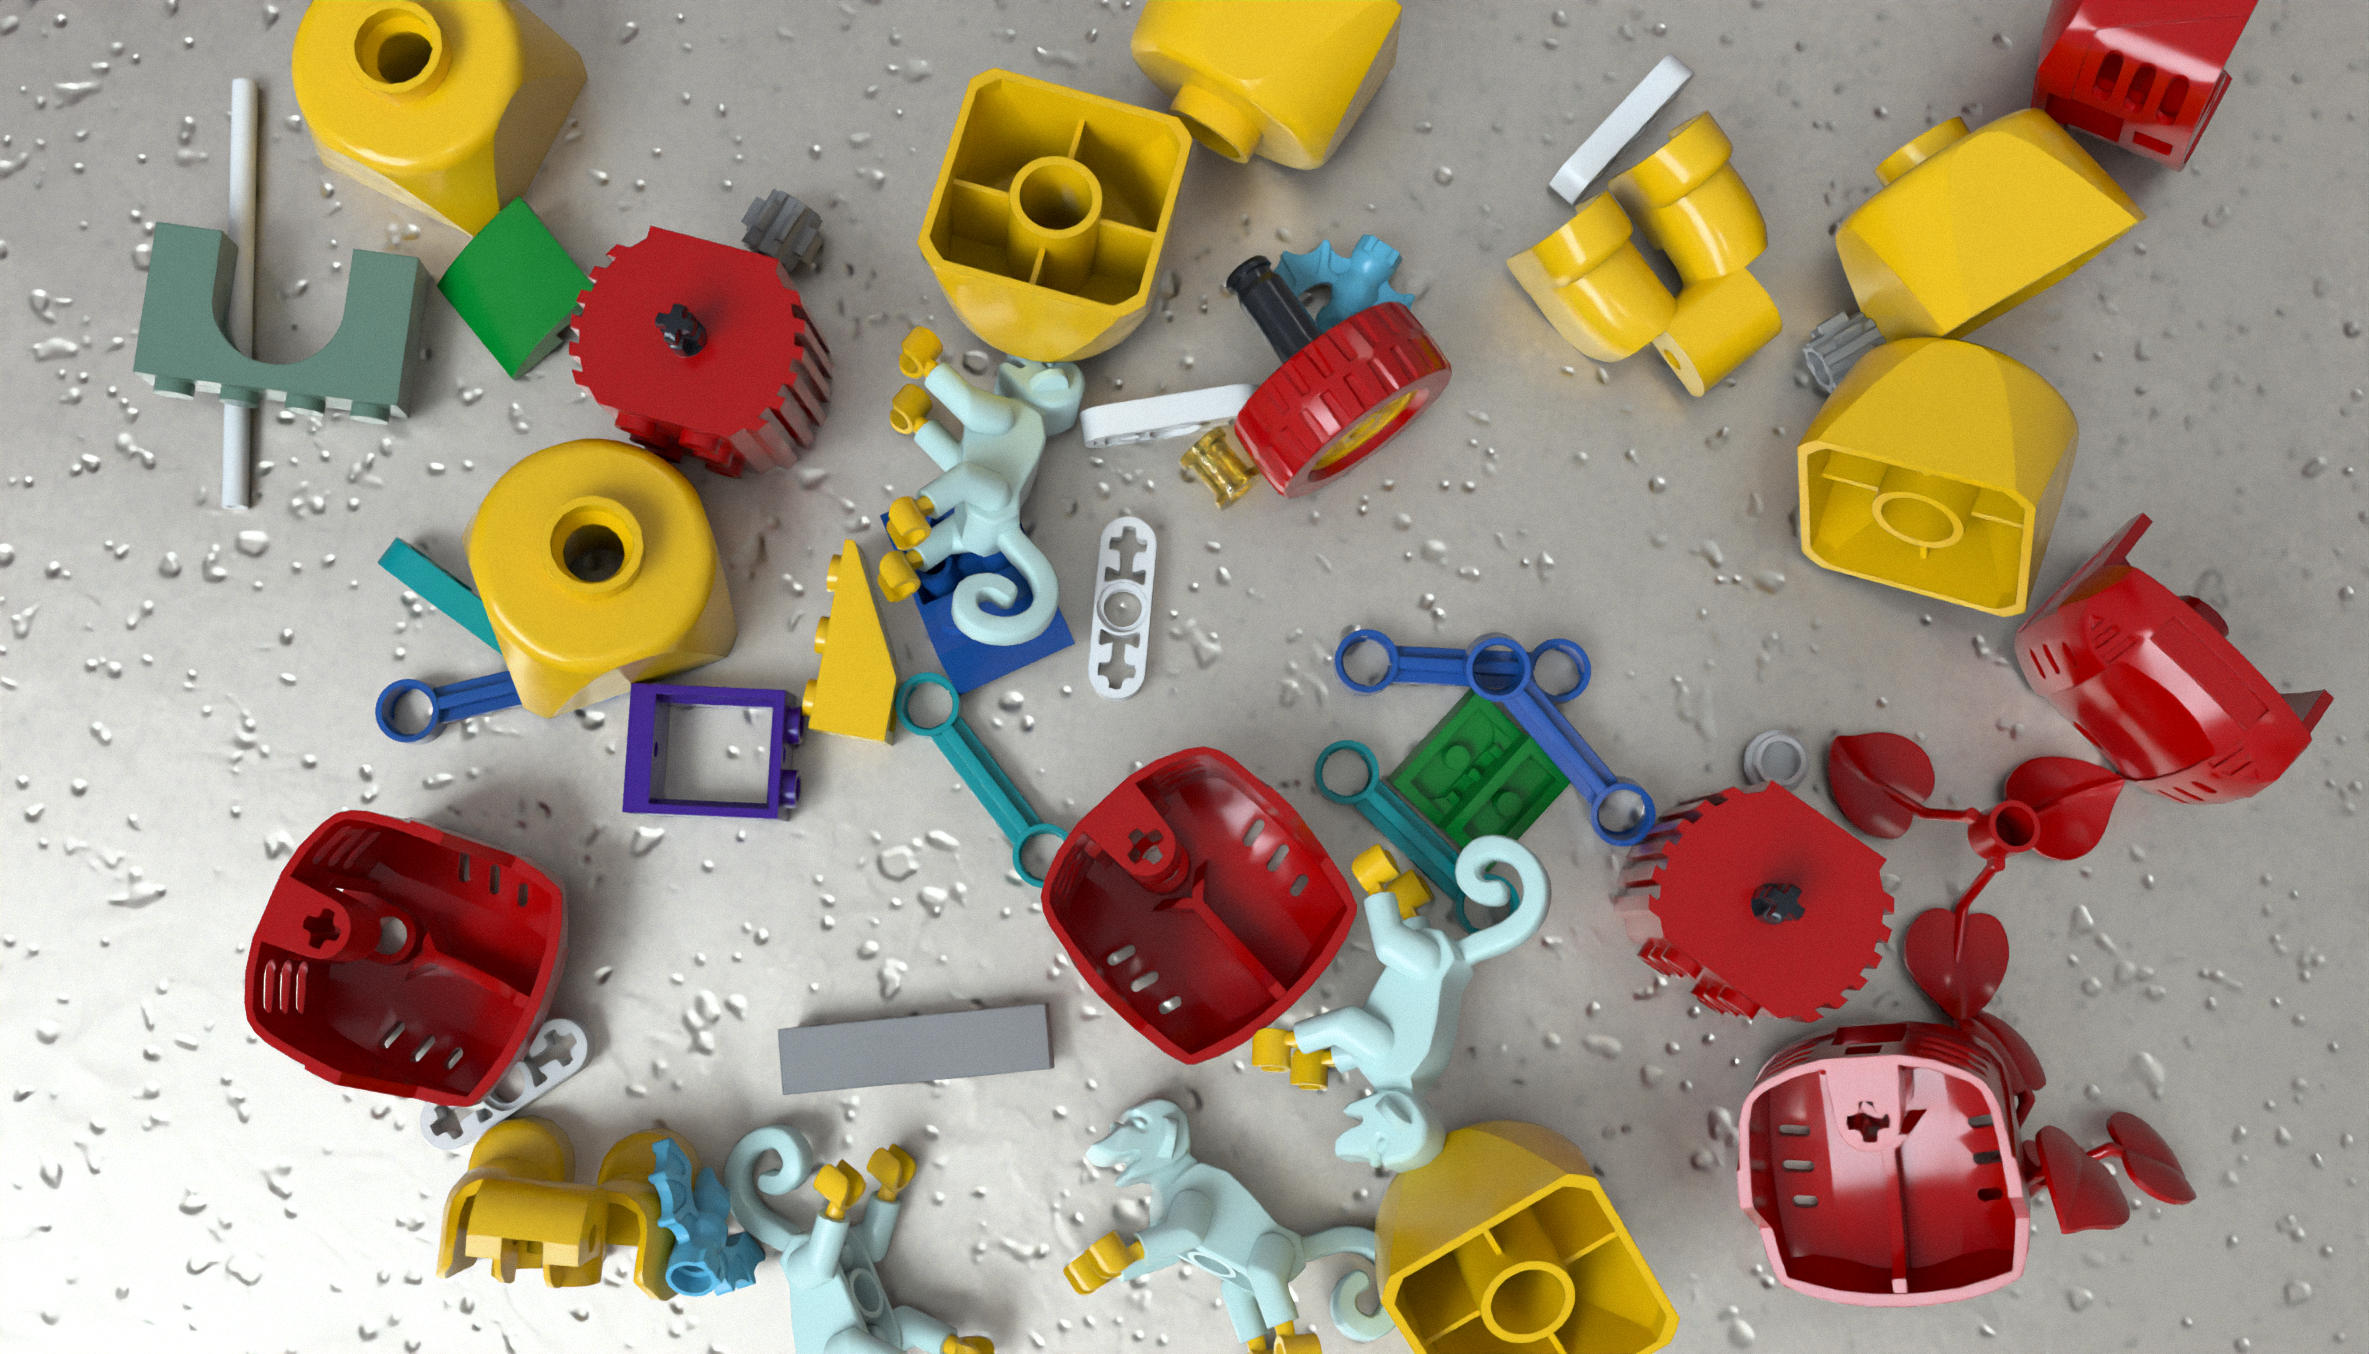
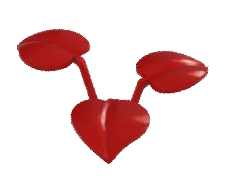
(2048, 807)
(2079, 1184)

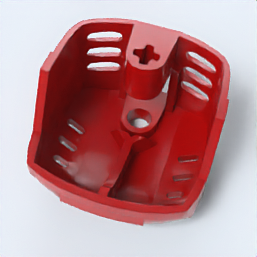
(2138, 70)
(2161, 683)
(1219, 929)
(469, 974)
(1890, 1166)

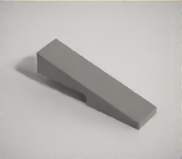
(915, 1048)

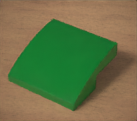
(516, 287)
(1478, 775)

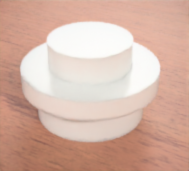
(1777, 757)

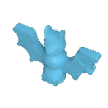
(1354, 281)
(703, 1251)

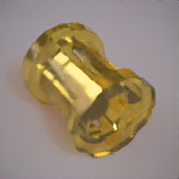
(1220, 468)

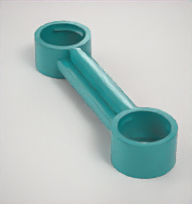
(979, 772)
(1404, 830)

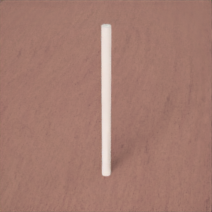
(242, 232)

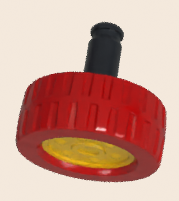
(1337, 389)

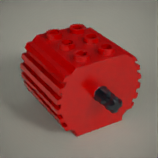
(703, 353)
(1756, 903)

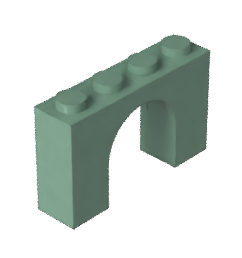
(190, 346)

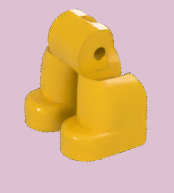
(1710, 227)
(529, 1214)

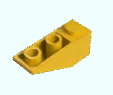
(858, 660)

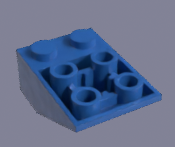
(964, 659)

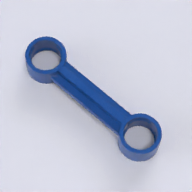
(1445, 666)
(449, 703)
(1560, 740)

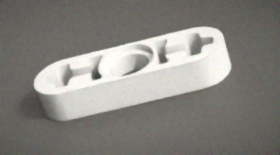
(1621, 129)
(1164, 416)
(1142, 564)
(556, 1070)

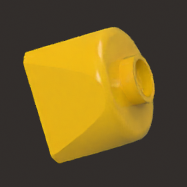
(1268, 71)
(435, 99)
(1053, 215)
(1978, 224)
(1938, 473)
(585, 639)
(1514, 1252)

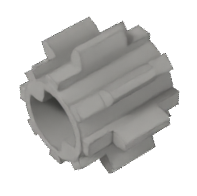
(782, 229)
(1839, 345)

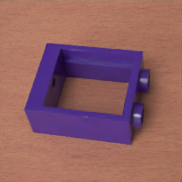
(648, 751)

